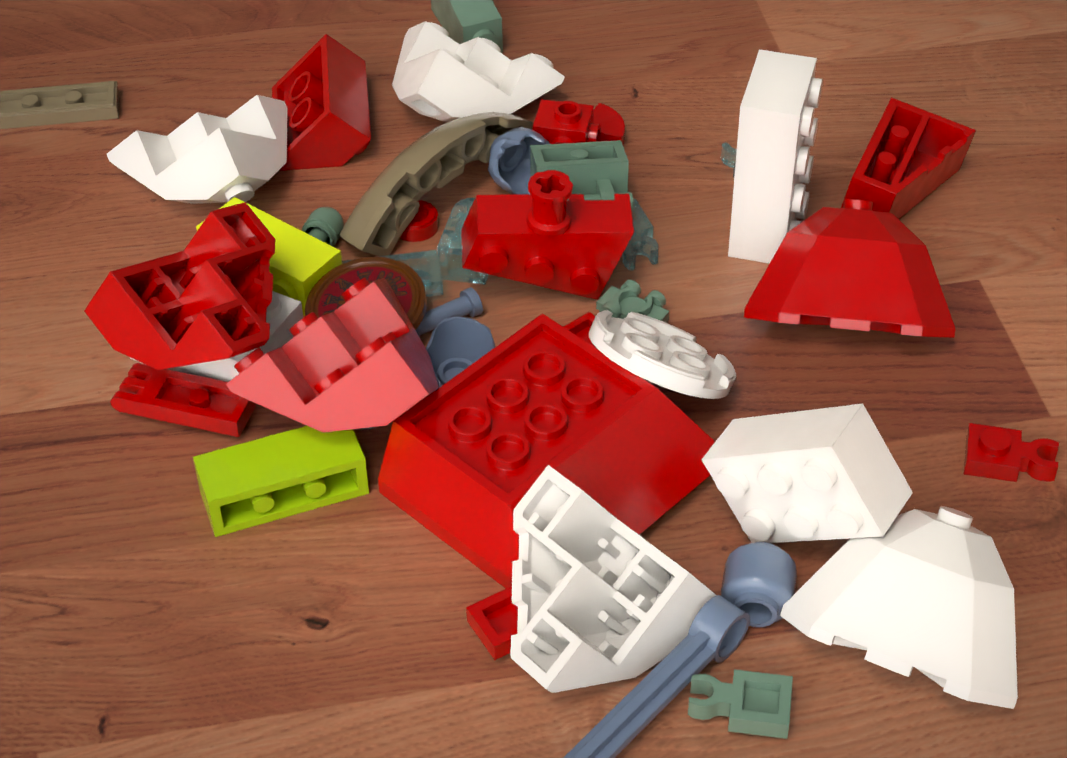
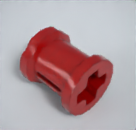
(549, 203)

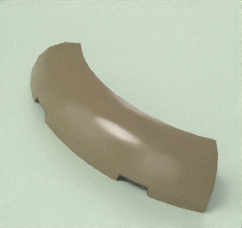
(426, 163)

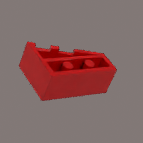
(908, 158)
(574, 262)

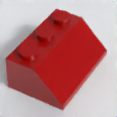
(325, 107)

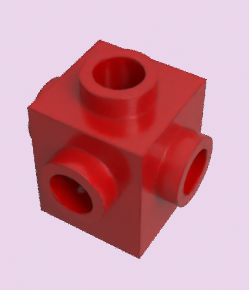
(566, 122)

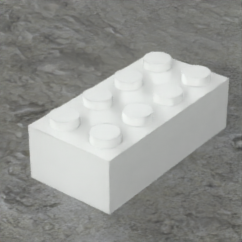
(773, 153)

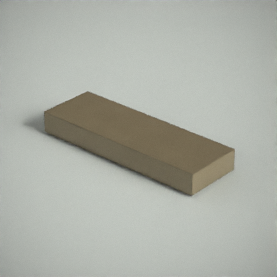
(59, 104)

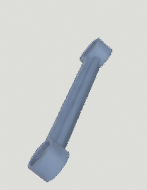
(712, 636)

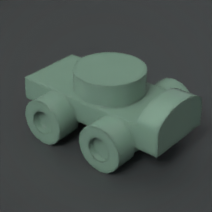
(626, 300)

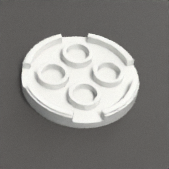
(662, 354)

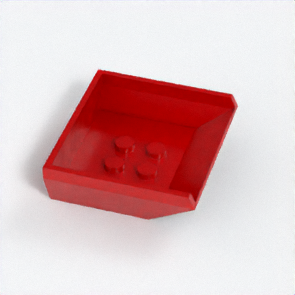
(530, 404)

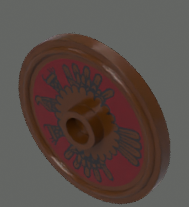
(404, 281)

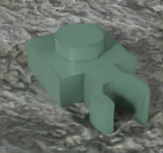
(754, 702)

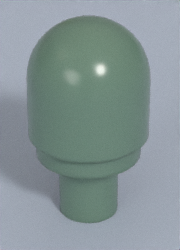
(324, 224)

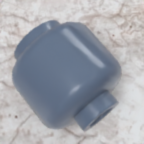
(759, 581)

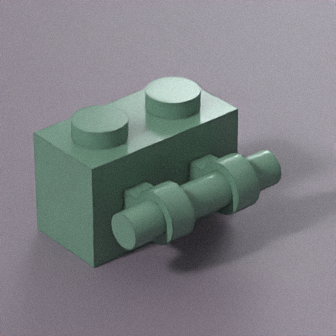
(592, 167)

